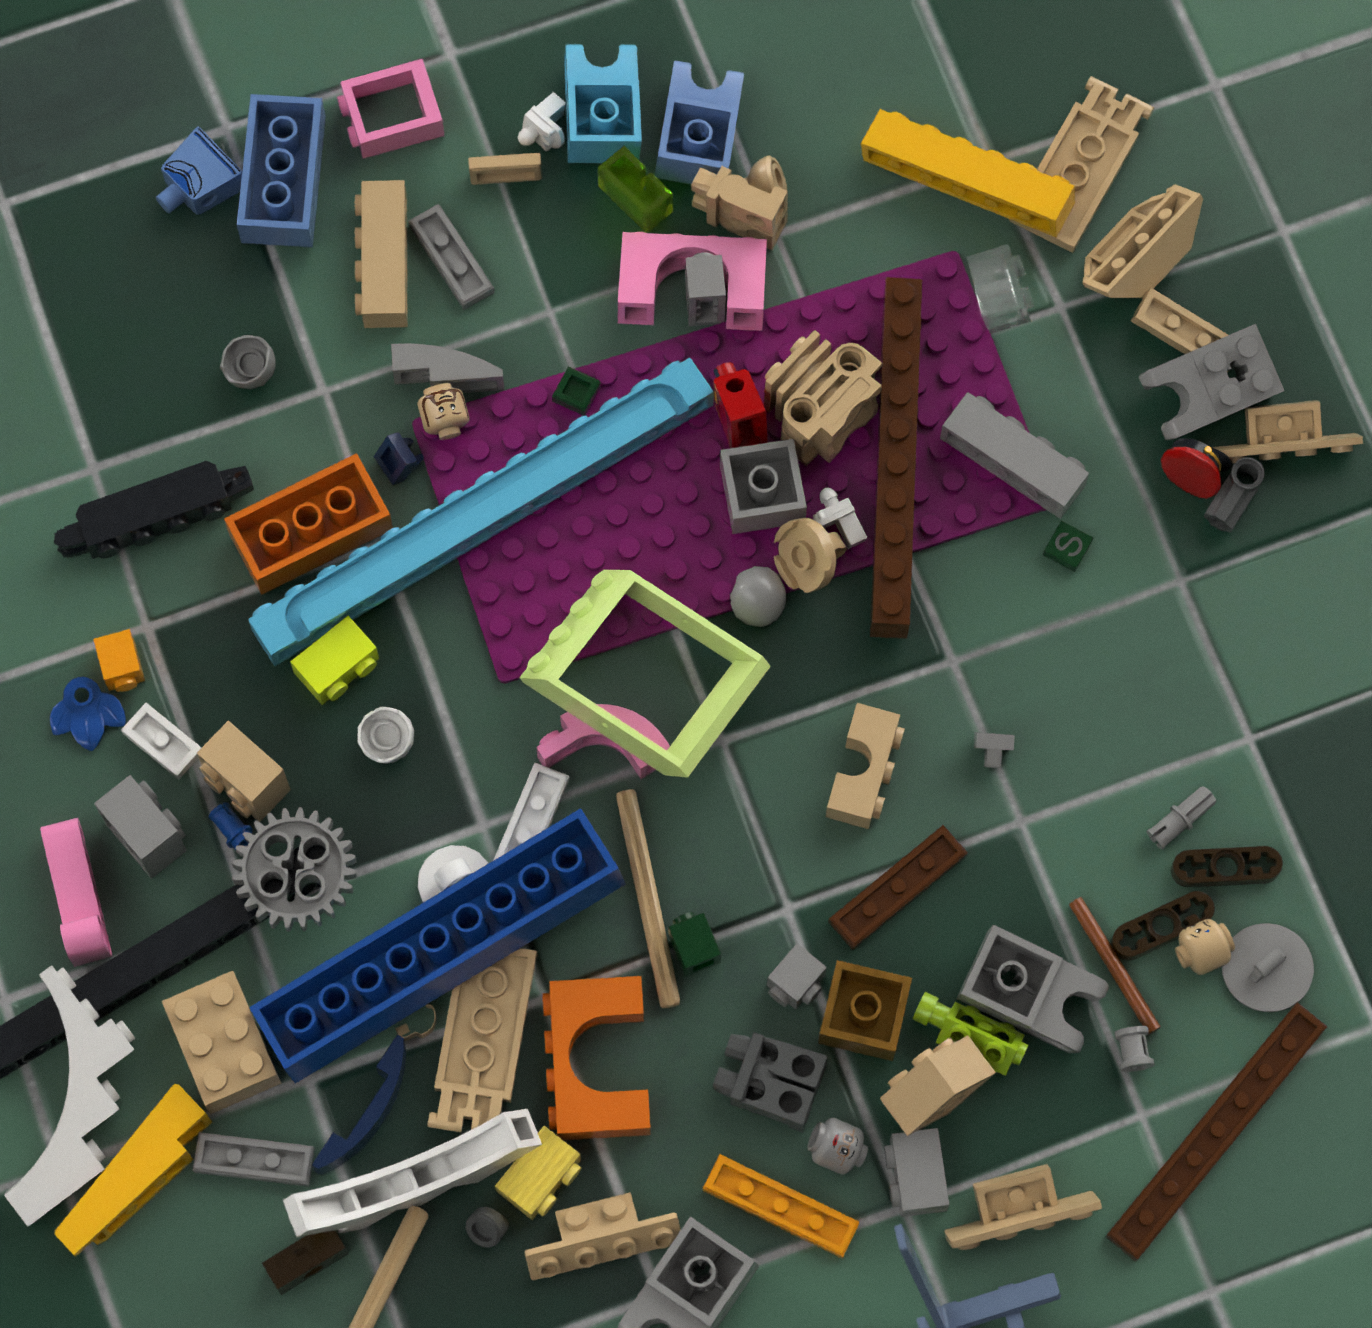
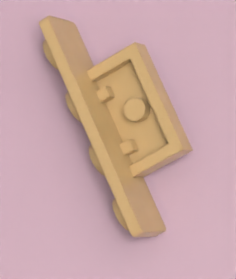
(1285, 429)
(1019, 1203)
(600, 1234)

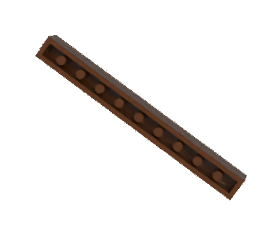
(896, 458)

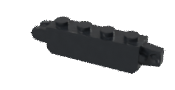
(152, 510)

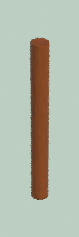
(1114, 965)

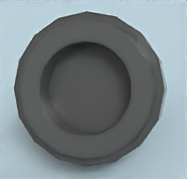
(486, 1226)

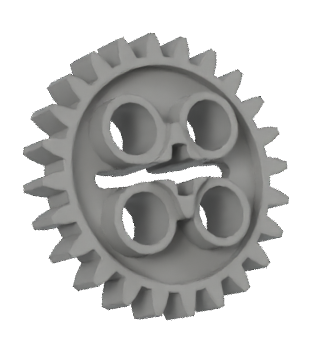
(260, 867)

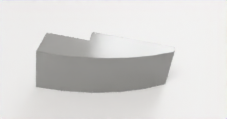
(443, 365)

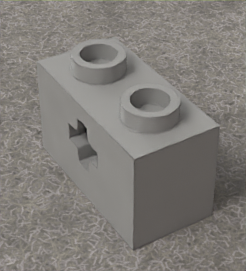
(705, 289)

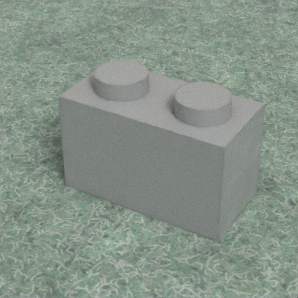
(918, 1173)

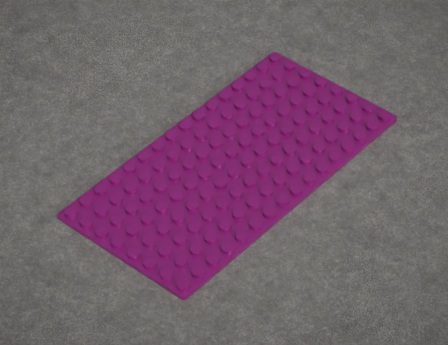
(667, 502)

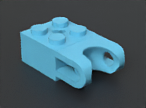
(601, 105)

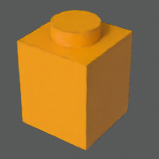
(119, 661)

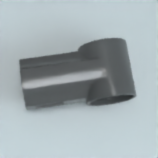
(1234, 496)

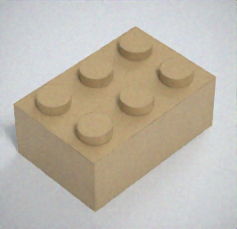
(221, 1042)

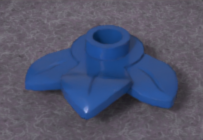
(87, 718)

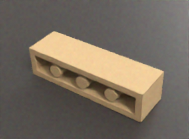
(382, 254)

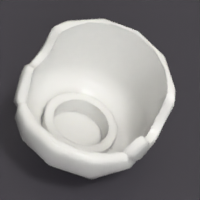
(385, 735)

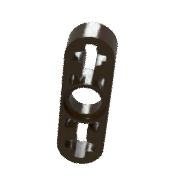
(1254, 876)
(1133, 929)

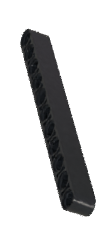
(140, 968)

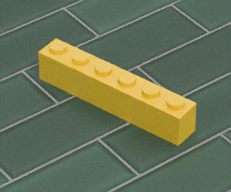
(968, 172)

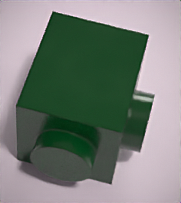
(694, 943)

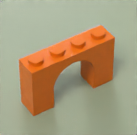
(573, 1010)

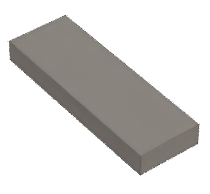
(451, 256)
(253, 1159)

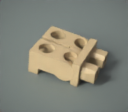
(740, 206)

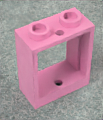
(399, 135)

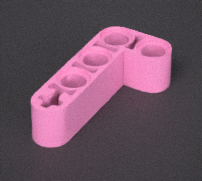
(76, 893)

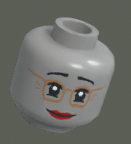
(837, 1146)

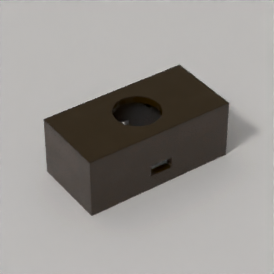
(304, 1259)

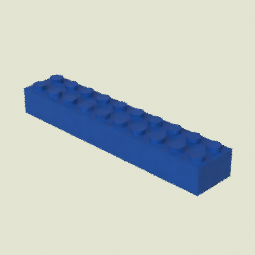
(437, 946)

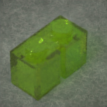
(623, 181)

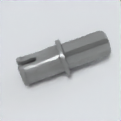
(1181, 817)

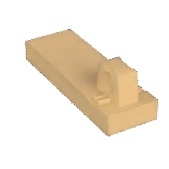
(1174, 323)

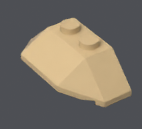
(1144, 245)

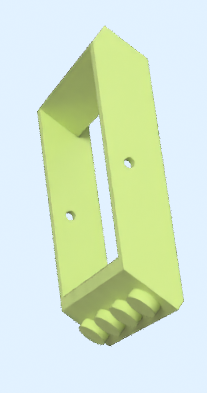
(710, 718)

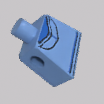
(198, 175)

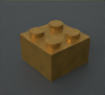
(865, 1010)

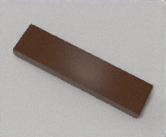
(897, 887)

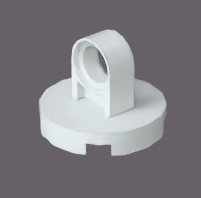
(446, 868)

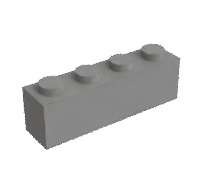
(1014, 454)

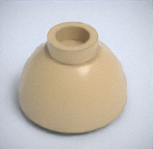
(766, 174)

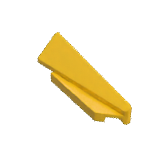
(137, 1171)

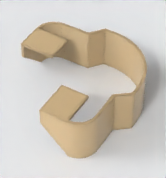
(403, 1029)

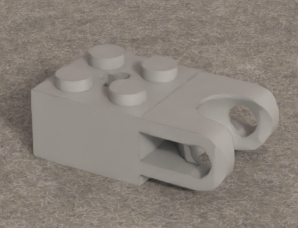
(1204, 385)
(1041, 988)
(672, 1288)

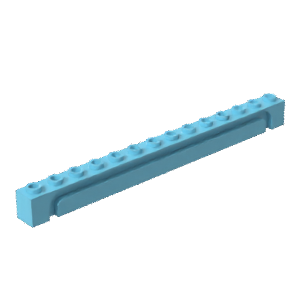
(482, 510)

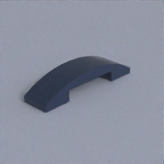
(338, 1150)

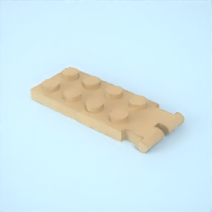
(1091, 153)
(483, 1042)

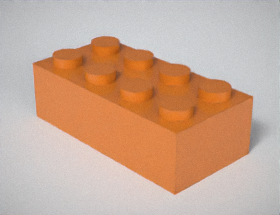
(309, 523)

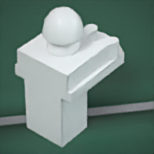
(540, 124)
(842, 515)

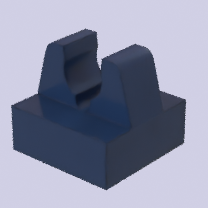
(397, 458)

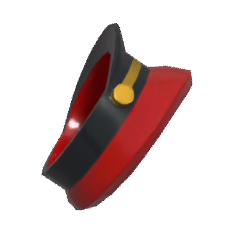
(1195, 467)

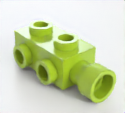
(983, 1032)

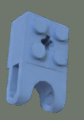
(697, 125)

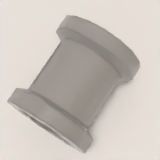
(1134, 1048)

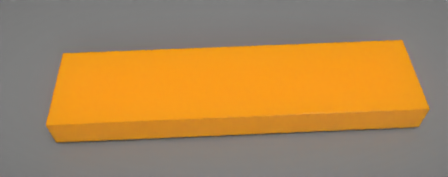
(781, 1206)

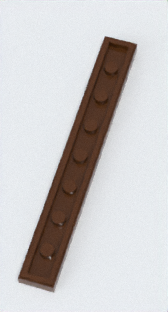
(1216, 1132)

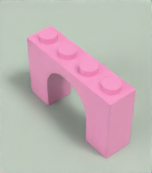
(652, 257)

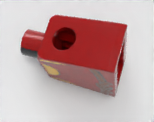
(739, 406)

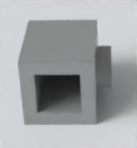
(796, 978)

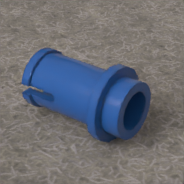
(230, 825)

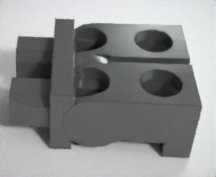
(773, 1078)

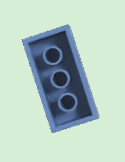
(281, 170)

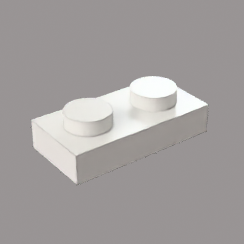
(161, 740)

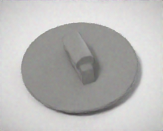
(1268, 968)

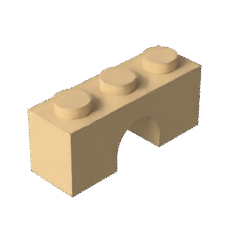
(856, 797)

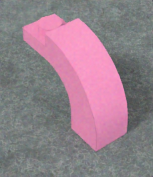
(578, 734)

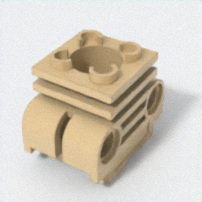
(822, 395)

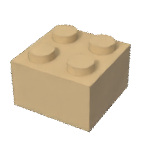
(243, 772)
(936, 1083)

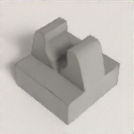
(993, 747)

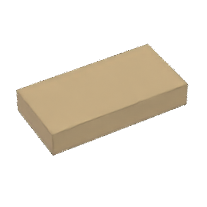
(505, 168)

